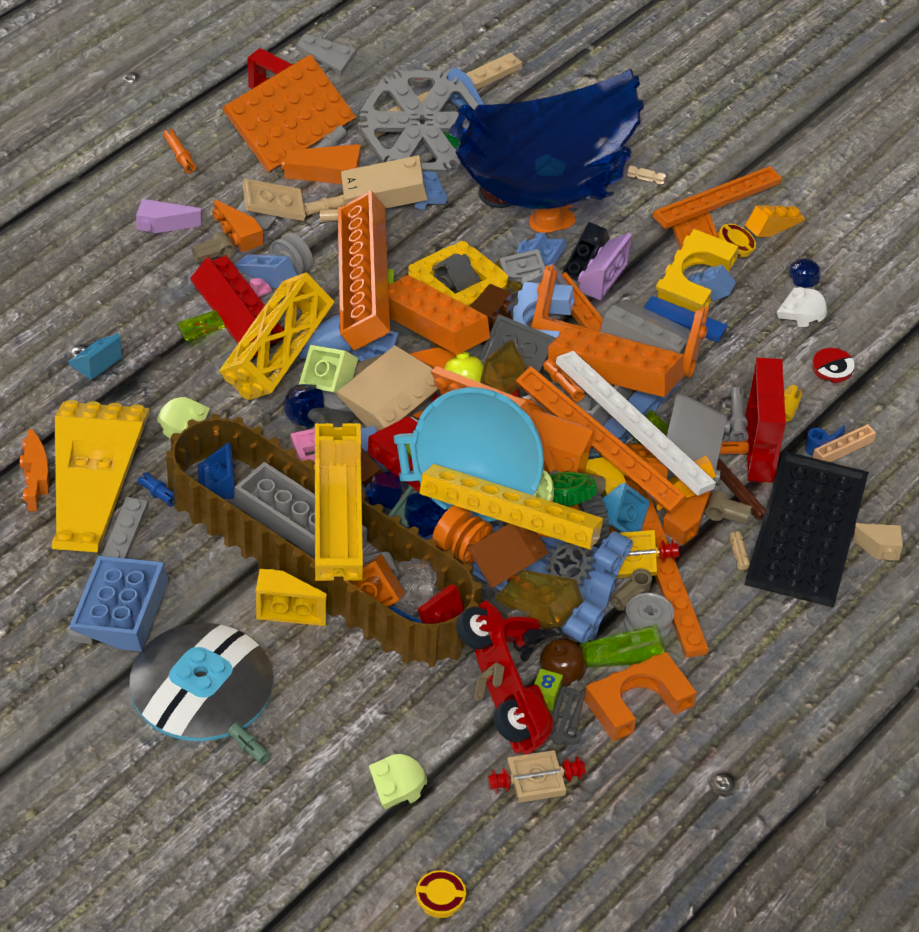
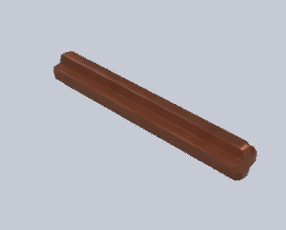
(740, 490)

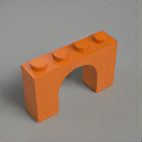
(657, 674)

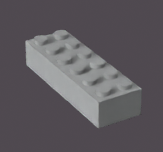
(281, 506)

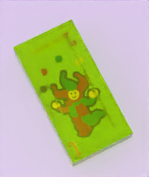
(200, 325)

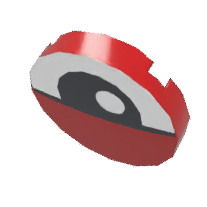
(833, 365)

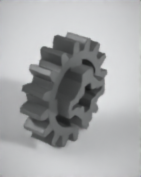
(568, 554)

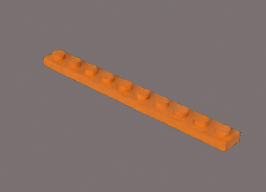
(603, 441)
(673, 589)

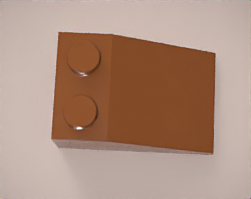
(507, 552)

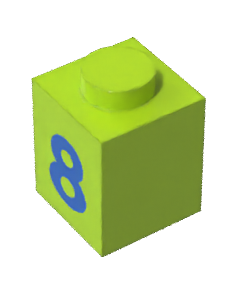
(550, 686)

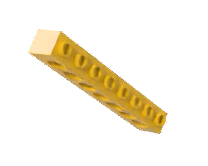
(511, 506)

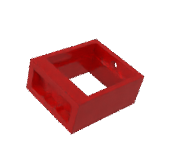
(259, 62)

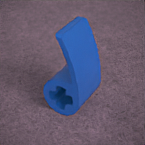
(818, 437)

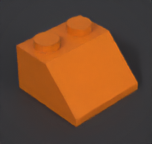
(380, 581)

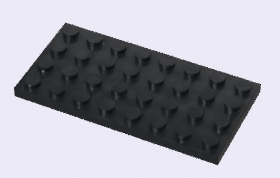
(807, 529)

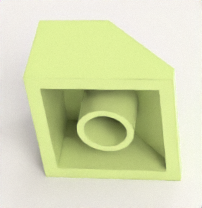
(328, 368)

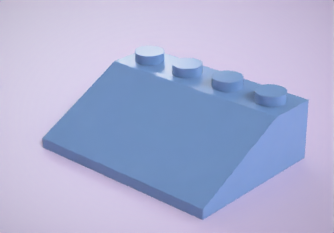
(120, 601)

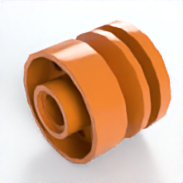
(460, 530)

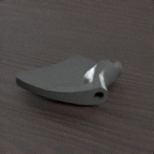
(330, 416)

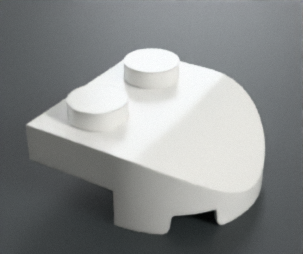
(803, 306)

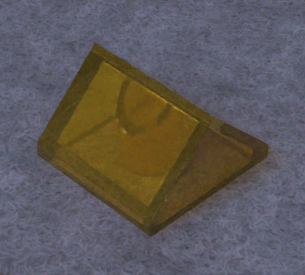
(503, 368)

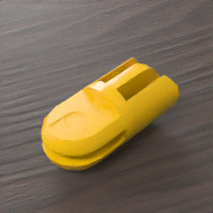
(792, 399)

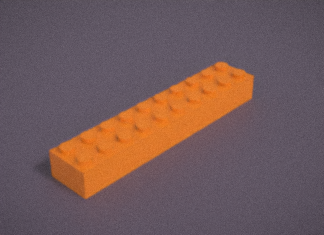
(363, 271)

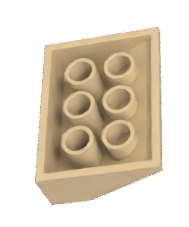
(389, 389)

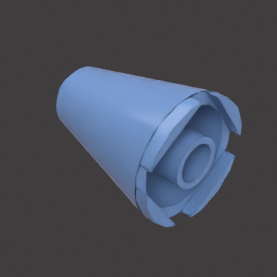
(328, 336)

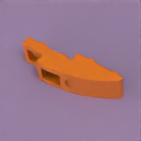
(35, 470)

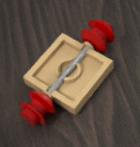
(536, 776)

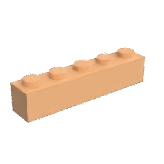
(845, 444)

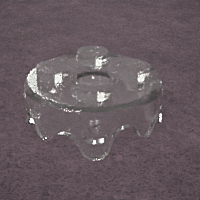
(418, 584)

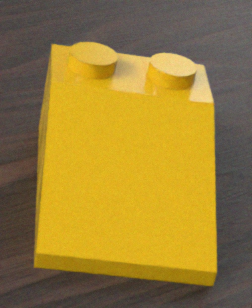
(288, 599)

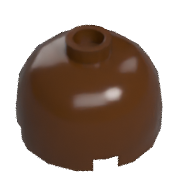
(564, 658)

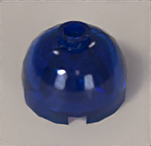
(300, 401)

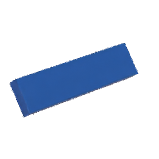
(685, 317)

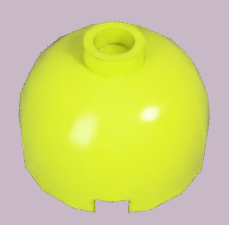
(466, 366)

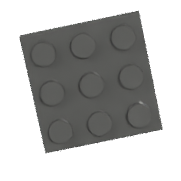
(529, 342)

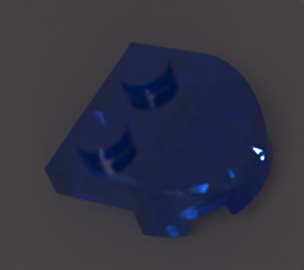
(422, 513)

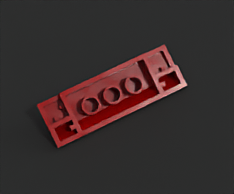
(230, 296)

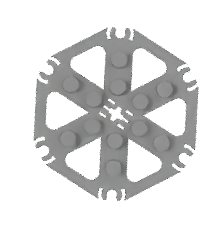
(409, 118)

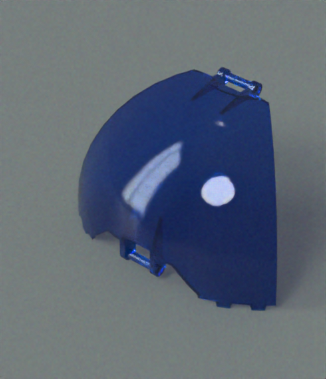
(553, 147)

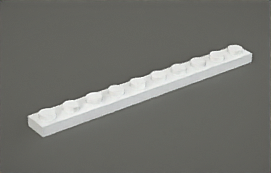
(636, 423)

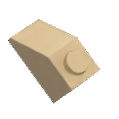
(879, 540)

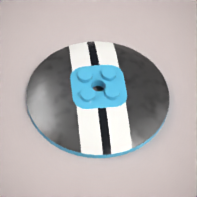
(204, 706)

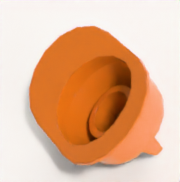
(551, 220)

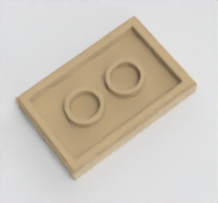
(273, 199)

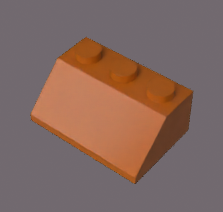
(566, 441)

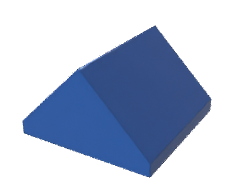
(217, 472)

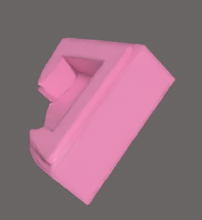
(260, 286)

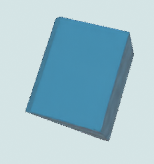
(98, 356)
(626, 508)

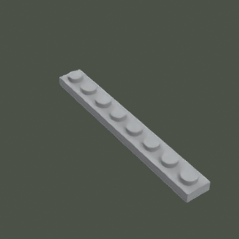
(120, 541)

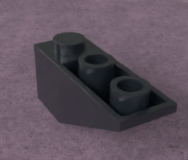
(586, 249)

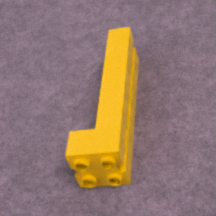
(338, 502)

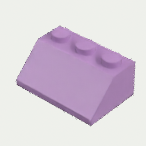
(606, 267)

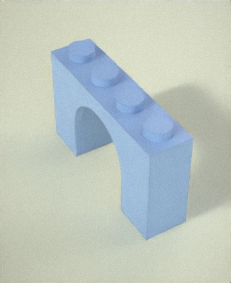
(562, 303)

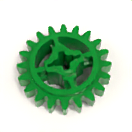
(572, 488)

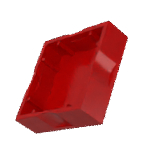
(765, 419)

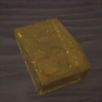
(542, 597)

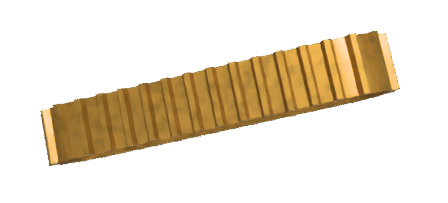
(385, 533)

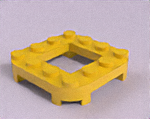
(486, 270)

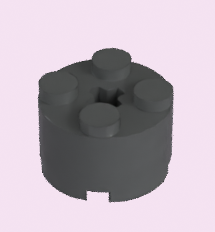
(456, 272)

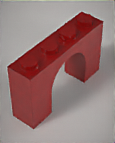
(384, 450)

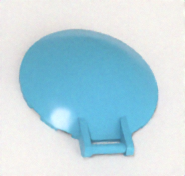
(476, 435)

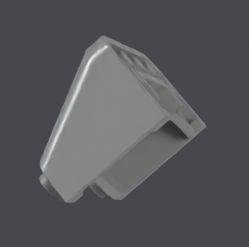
(697, 431)

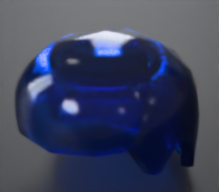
(805, 272)

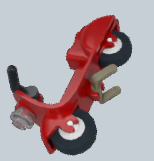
(520, 710)

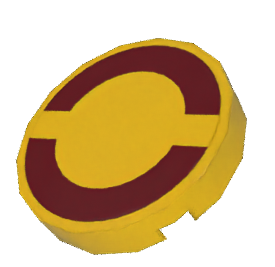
(738, 236)
(440, 894)

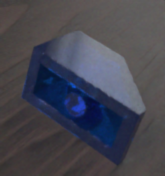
(384, 490)

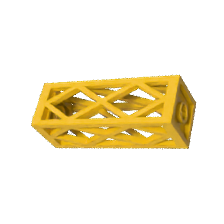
(255, 381)

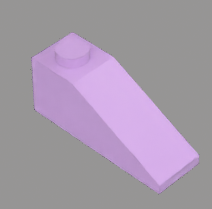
(164, 217)

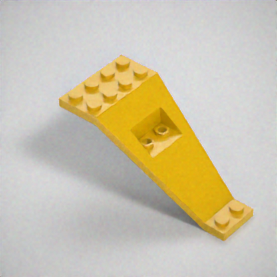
(91, 465)

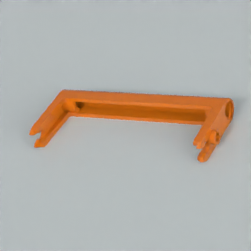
(542, 321)

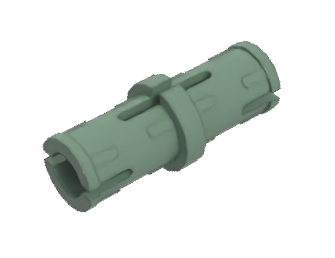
(249, 743)

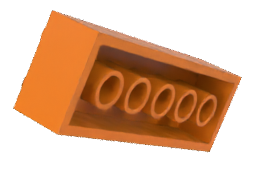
(436, 315)
(622, 361)

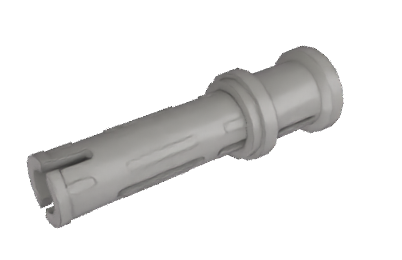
(738, 420)

